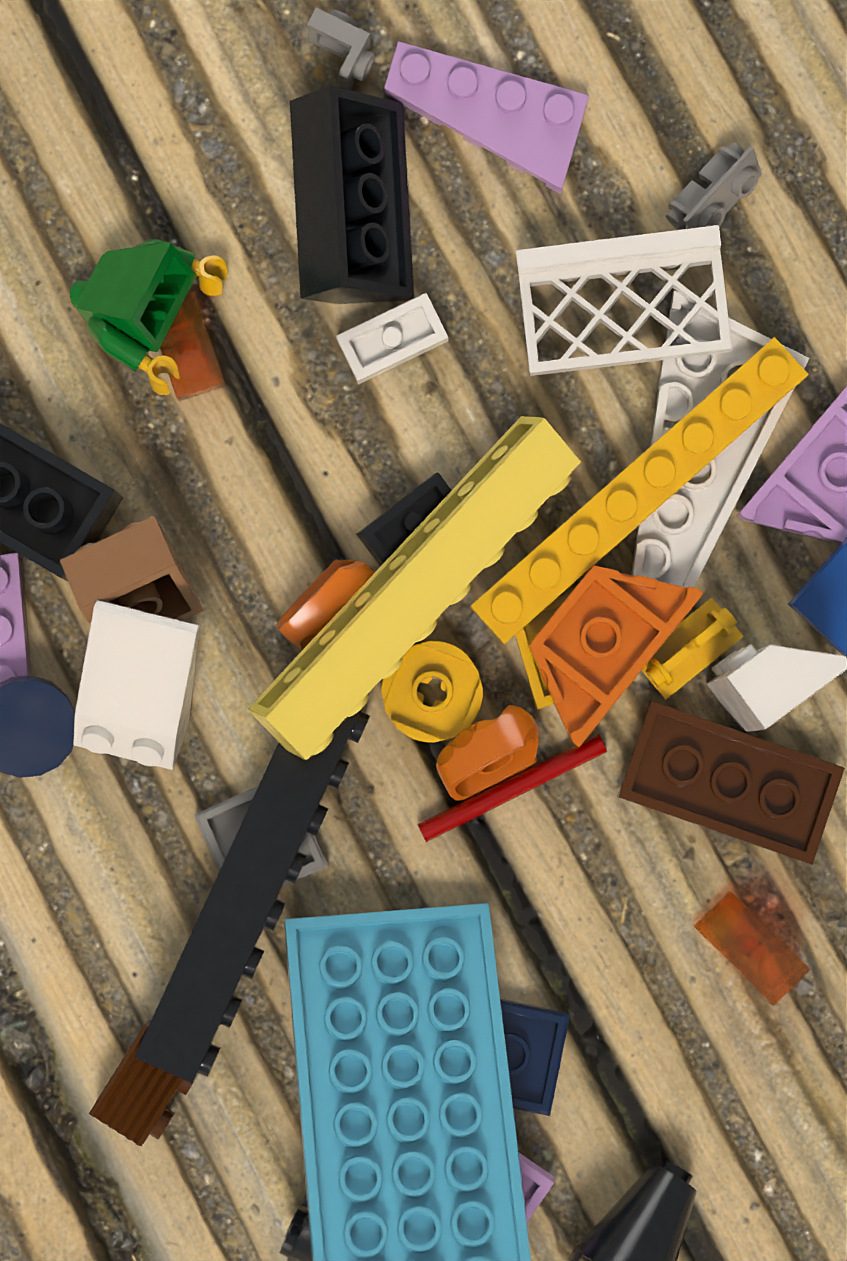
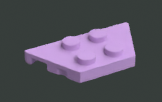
(810, 484)

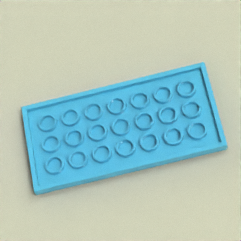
(404, 1087)

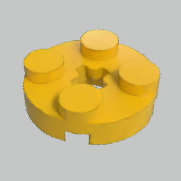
(458, 679)

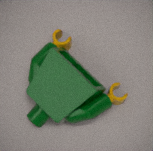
(136, 299)

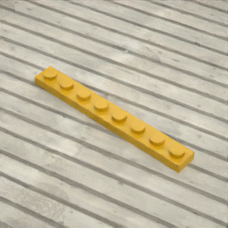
(638, 491)

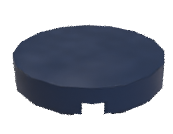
(34, 726)

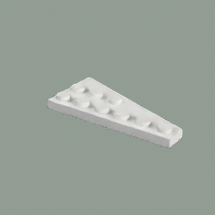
(684, 530)

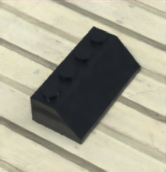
(351, 197)

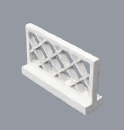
(623, 257)

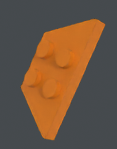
(604, 641)

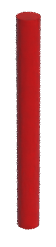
(512, 788)

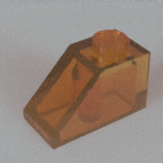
(751, 948)

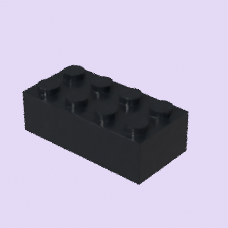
(48, 503)

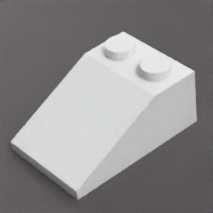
(136, 685)

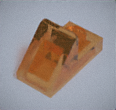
(192, 351)

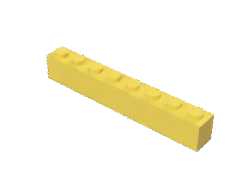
(415, 587)

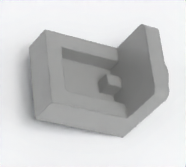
(340, 36)

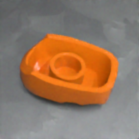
(323, 600)
(489, 753)

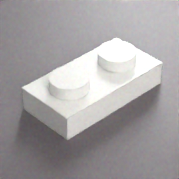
(392, 338)

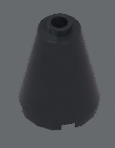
(645, 1221)

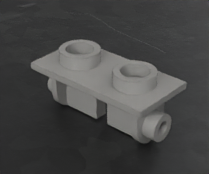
(731, 177)

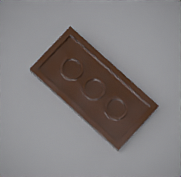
(731, 782)

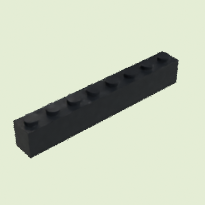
(243, 905)

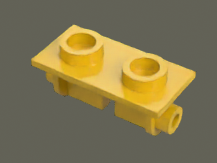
(692, 647)

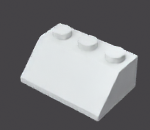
(770, 682)

